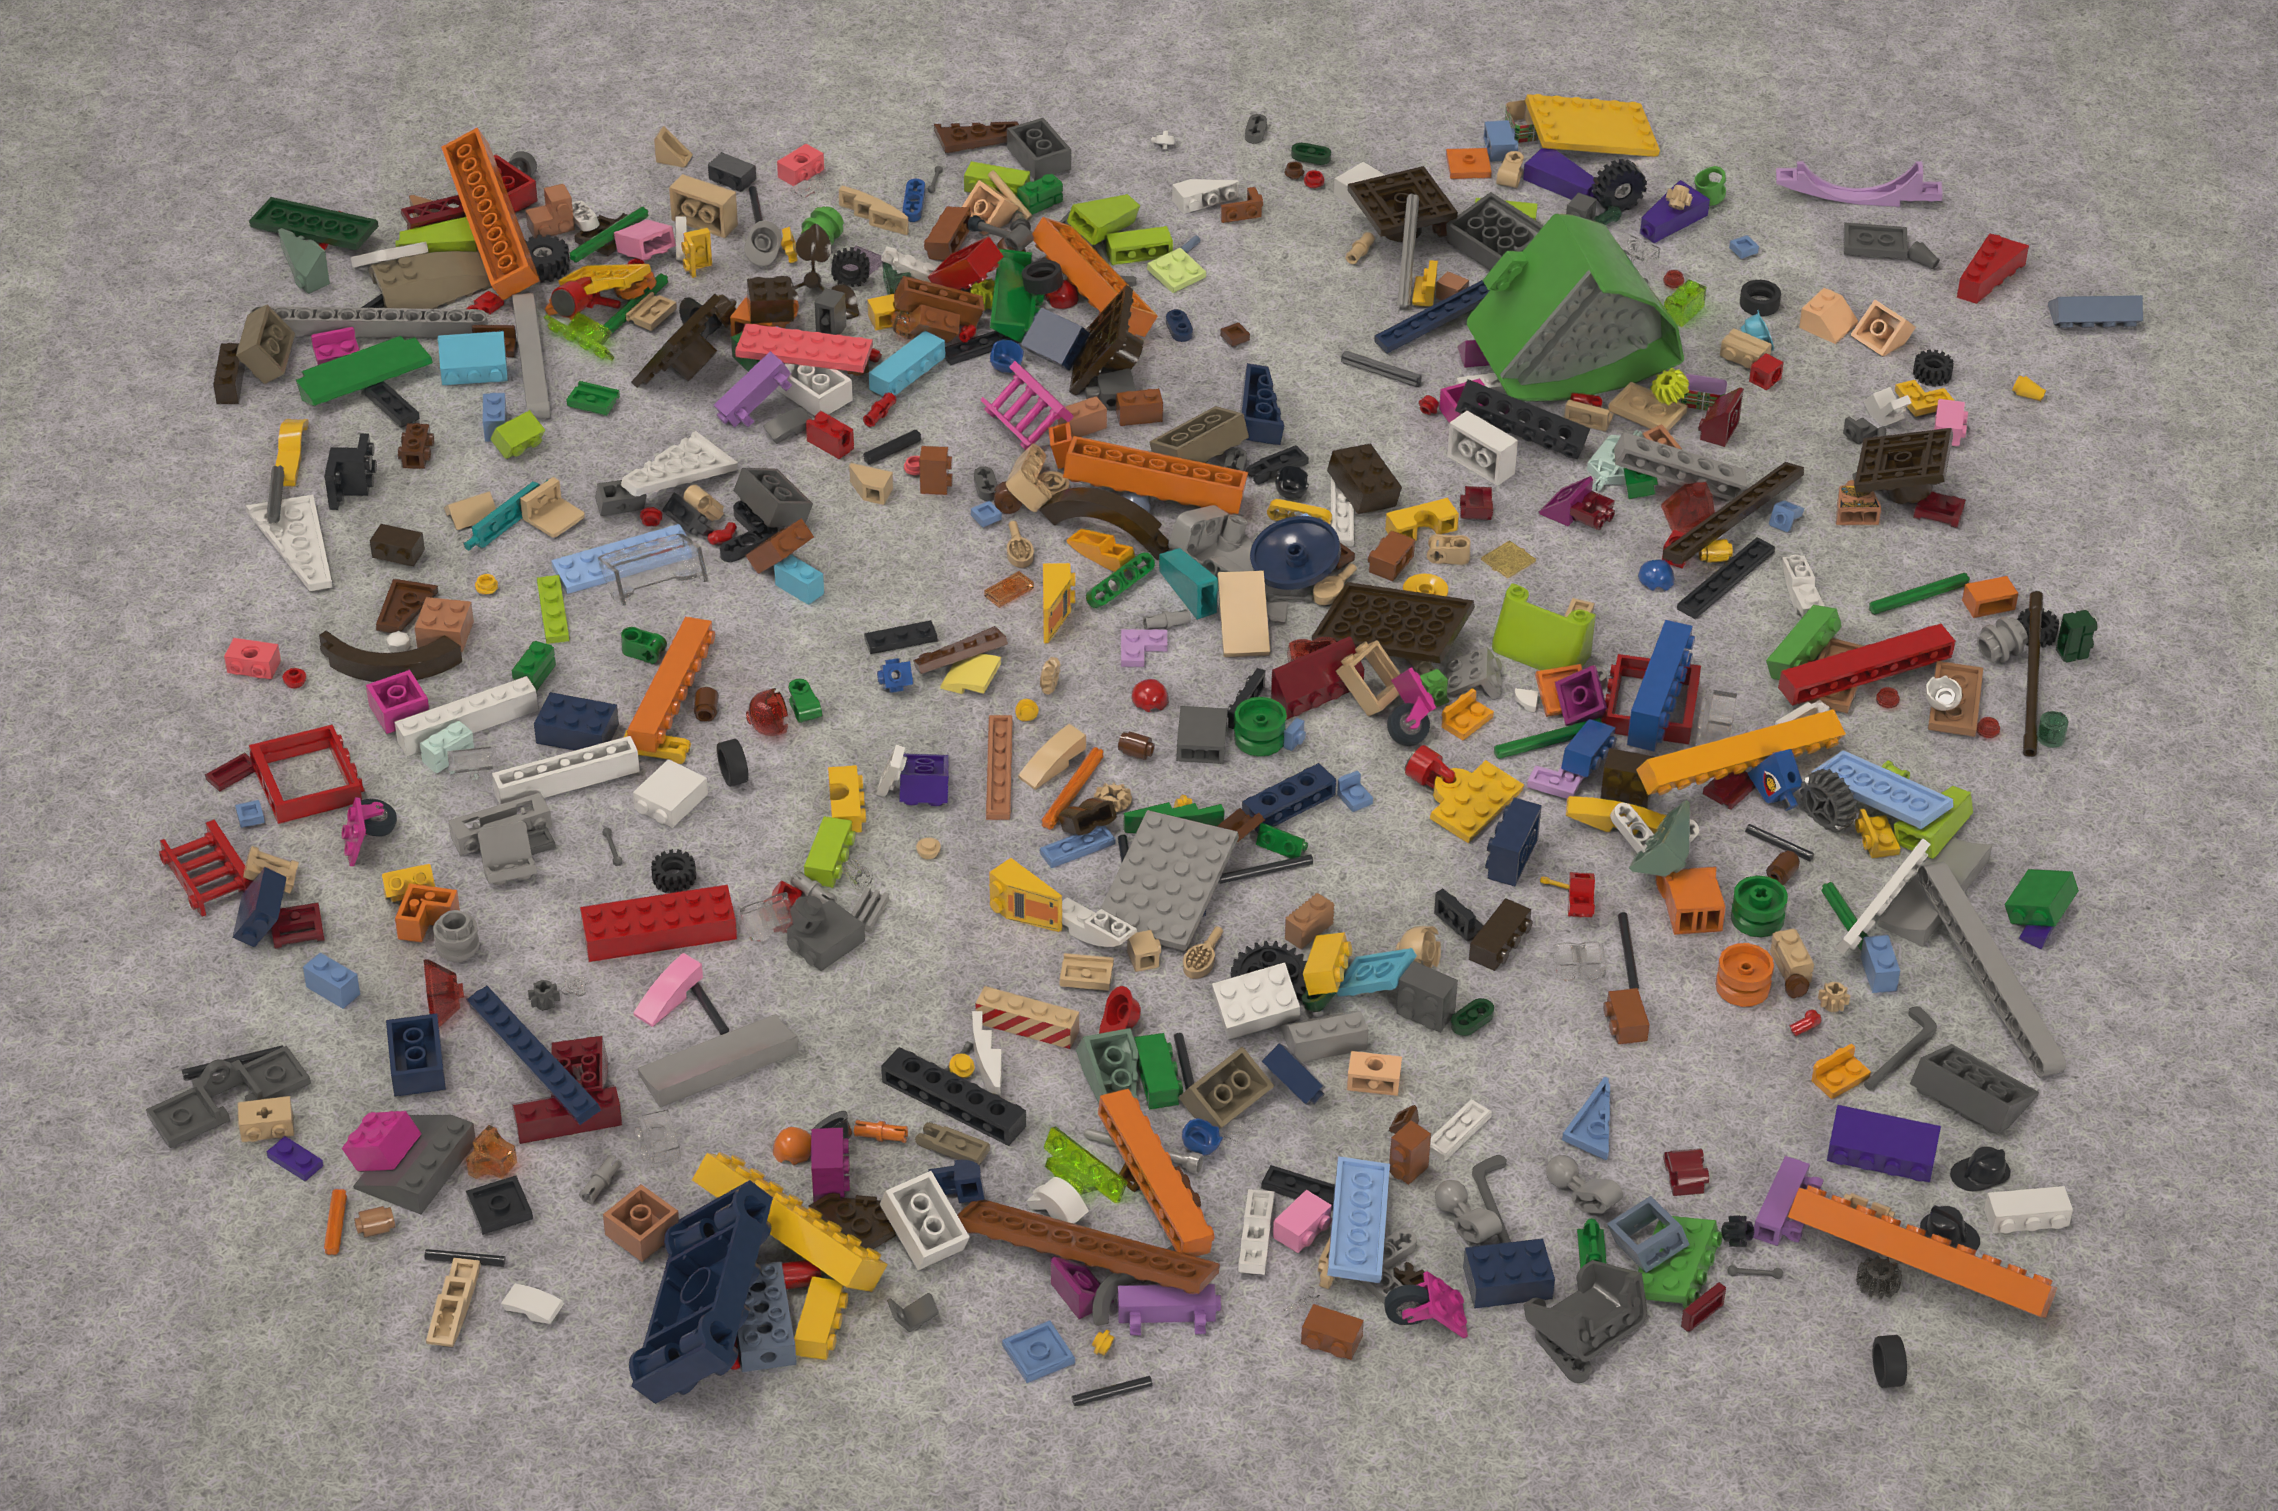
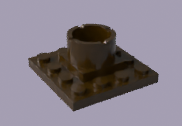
(1385, 201)
(1108, 344)
(685, 350)
(1904, 464)

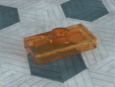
(1009, 589)

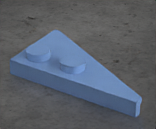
(1591, 1125)

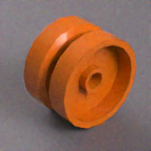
(1744, 974)

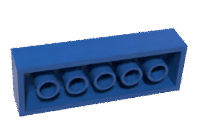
(1661, 686)

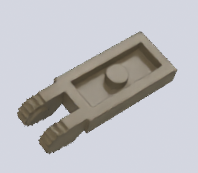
(952, 1143)

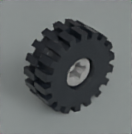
(1609, 181)
(549, 257)

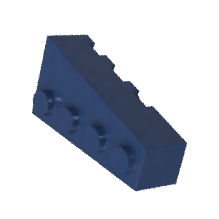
(1260, 406)

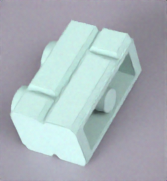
(451, 738)

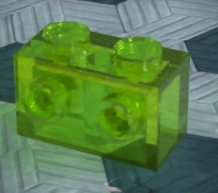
(1686, 302)

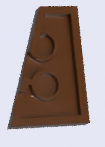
(403, 604)

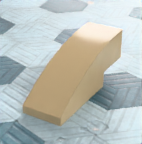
(1053, 756)

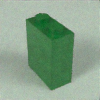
(2041, 897)

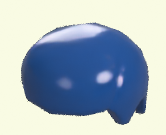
(1004, 354)
(1656, 574)
(1201, 1136)

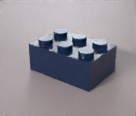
(575, 722)
(1513, 841)
(415, 1055)
(1508, 1273)

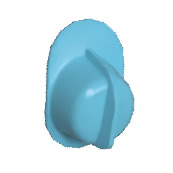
(1756, 327)

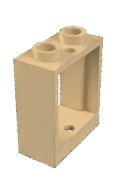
(1384, 668)

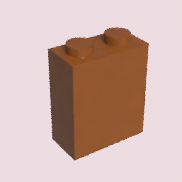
(779, 546)

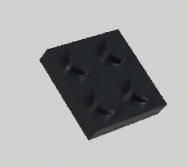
(499, 1205)

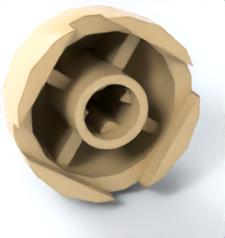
(1423, 943)

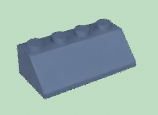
(2097, 310)

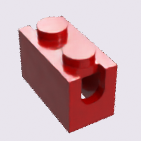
(830, 435)

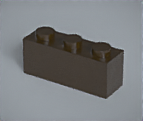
(228, 375)
(1500, 934)

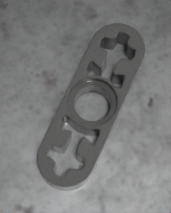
(1565, 1362)

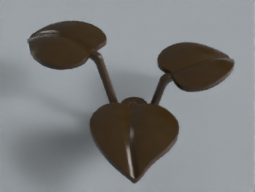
(816, 246)

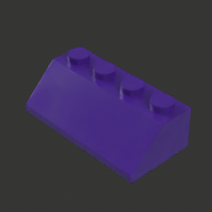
(1883, 1143)

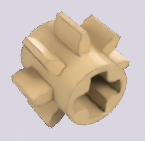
(1679, 197)
(1834, 996)

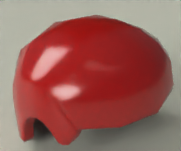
(1064, 297)
(1150, 695)

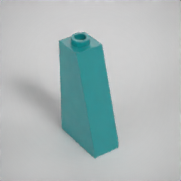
(1190, 581)

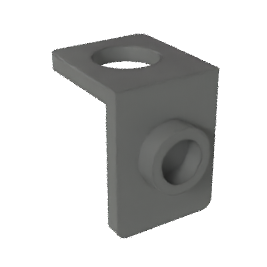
(915, 1313)

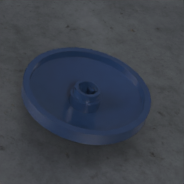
(1296, 552)

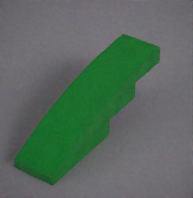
(1210, 815)

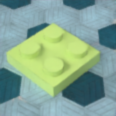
(1176, 270)

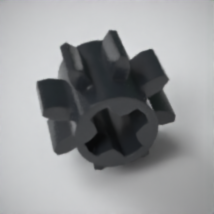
(1737, 1231)

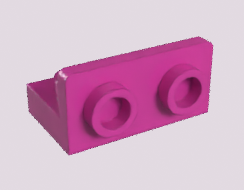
(334, 344)

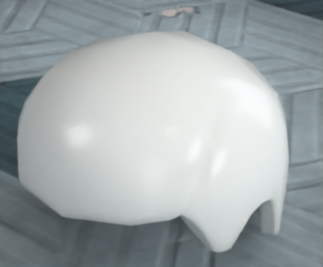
(1943, 693)

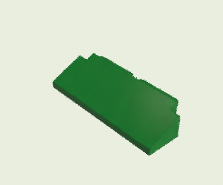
(1012, 305)
(361, 369)

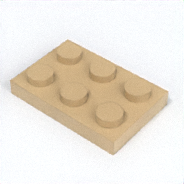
(1642, 407)

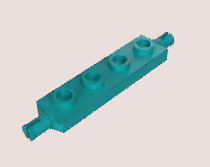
(499, 520)

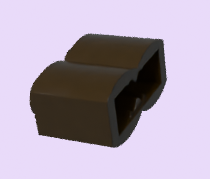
(1087, 816)

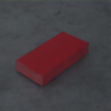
(230, 772)
(1703, 1307)

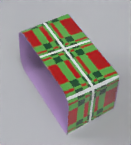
(1703, 391)

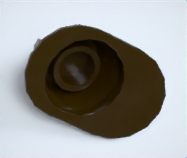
(725, 310)

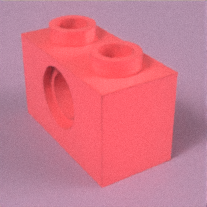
(800, 165)
(252, 658)

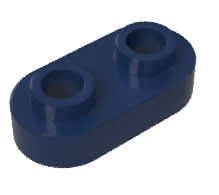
(1179, 325)

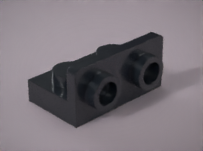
(1456, 915)

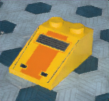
(1056, 596)
(1024, 897)

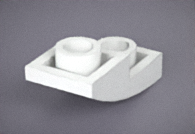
(533, 1302)

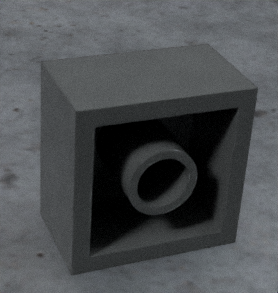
(1426, 996)

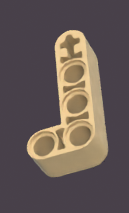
(1024, 481)

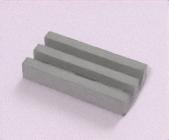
(883, 899)

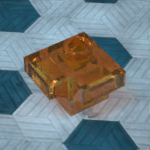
(491, 1155)

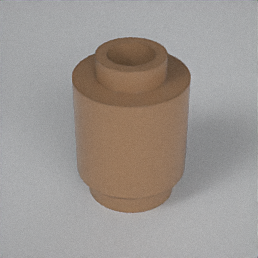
(374, 1221)

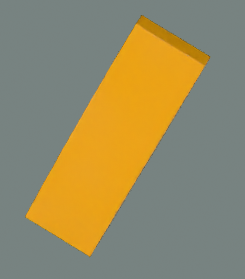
(1101, 549)

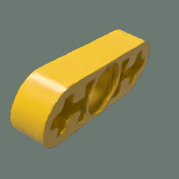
(1285, 506)

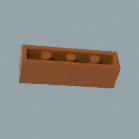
(914, 292)

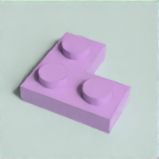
(1136, 641)
(1556, 783)

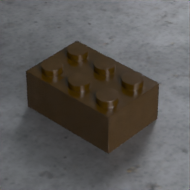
(1364, 478)

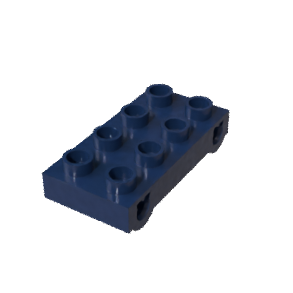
(702, 1293)

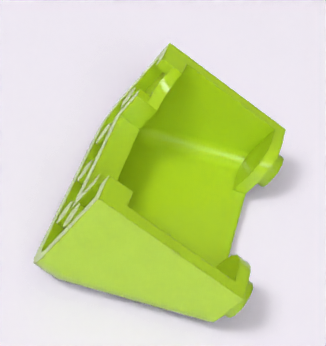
(1541, 636)

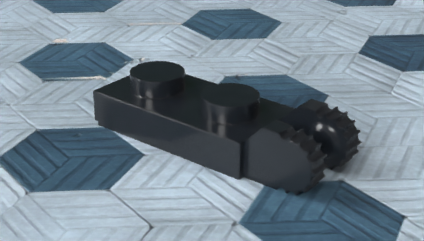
(1269, 465)

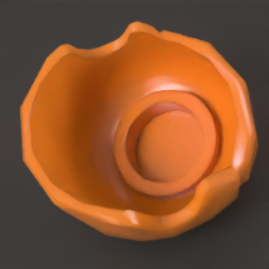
(792, 1145)

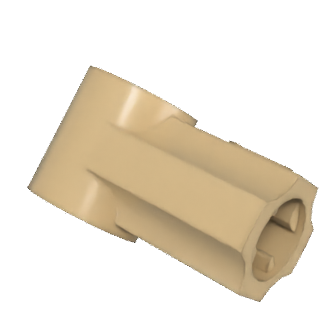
(703, 502)

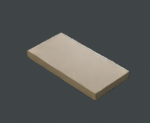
(1243, 614)

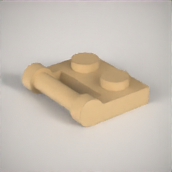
(258, 860)

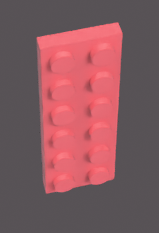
(805, 347)

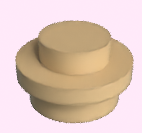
(928, 848)

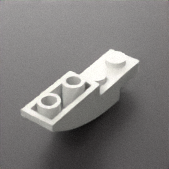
(1800, 584)
(1093, 927)

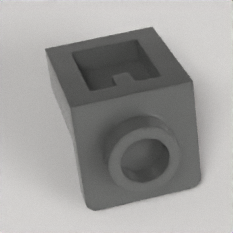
(1859, 429)

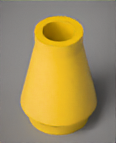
(2027, 388)

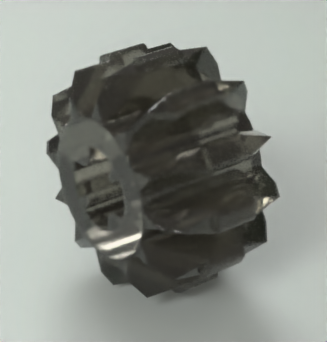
(1879, 1277)

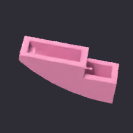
(669, 989)

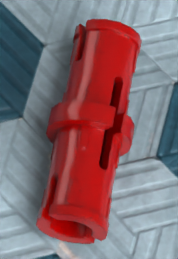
(879, 409)

